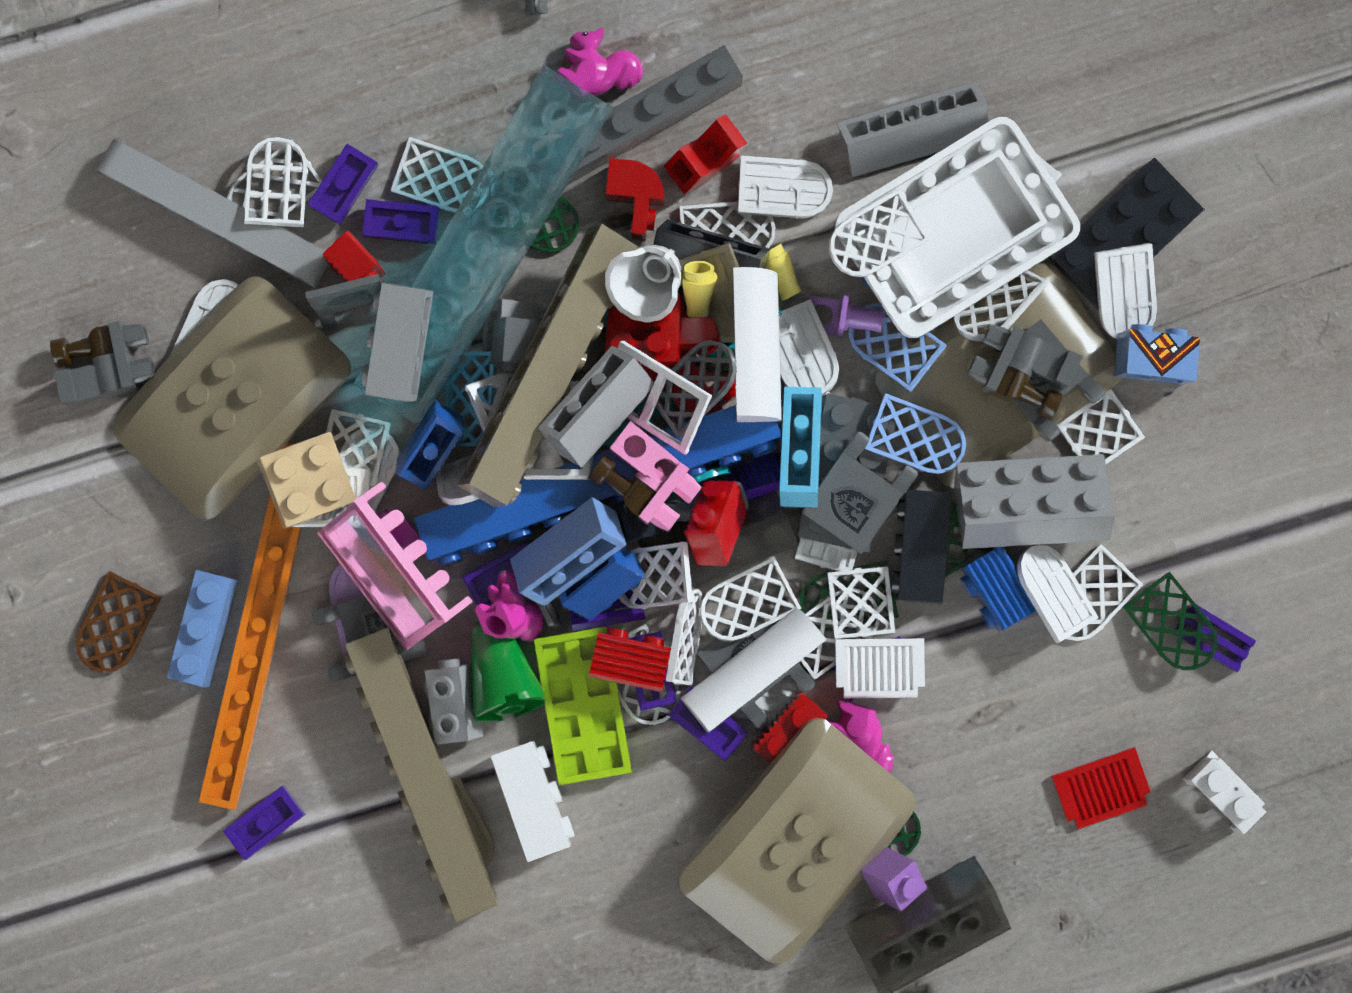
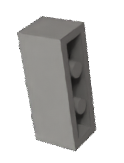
(397, 342)
(596, 406)

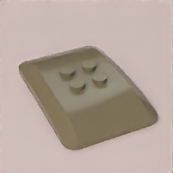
(231, 397)
(989, 424)
(797, 841)

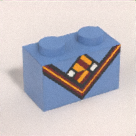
(1157, 355)

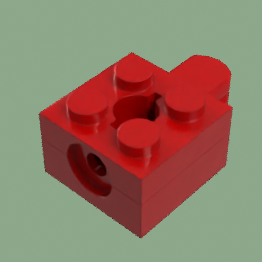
(671, 339)

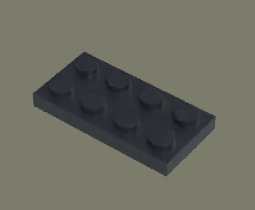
(1144, 211)

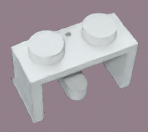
(1226, 792)

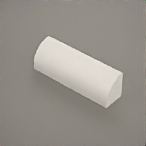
(757, 345)
(753, 669)

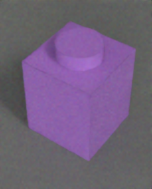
(894, 879)

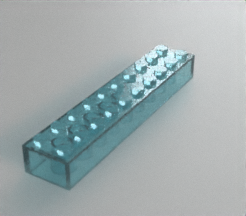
(499, 224)

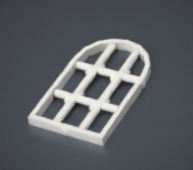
(286, 195)

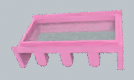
(387, 571)

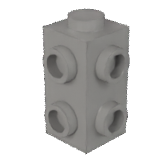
(451, 702)

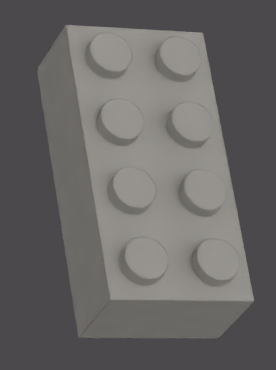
(1033, 501)

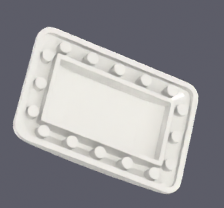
(987, 222)

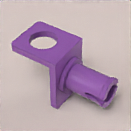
(848, 316)

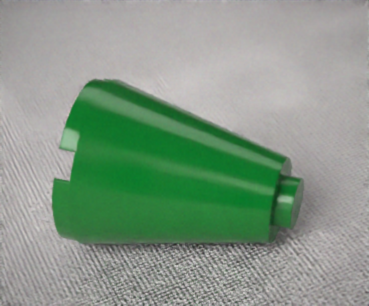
(501, 679)

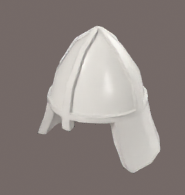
(644, 282)

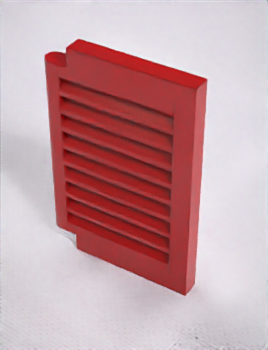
(1102, 788)

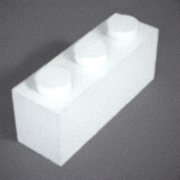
(533, 800)

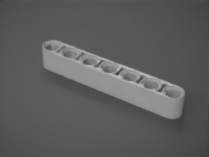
(212, 213)

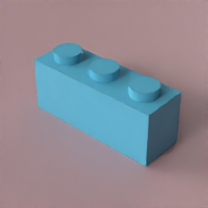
(800, 447)

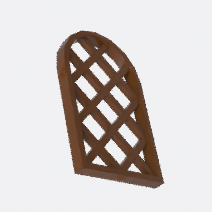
(133, 643)

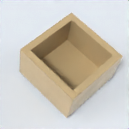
(306, 480)

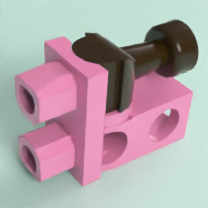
(656, 477)

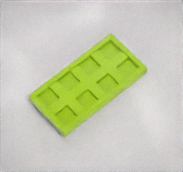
(581, 710)

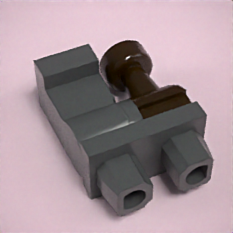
(1017, 360)
(113, 364)

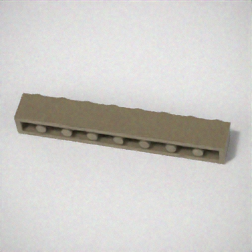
(544, 371)
(422, 775)

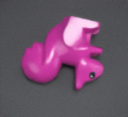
(593, 71)
(509, 613)
(864, 729)

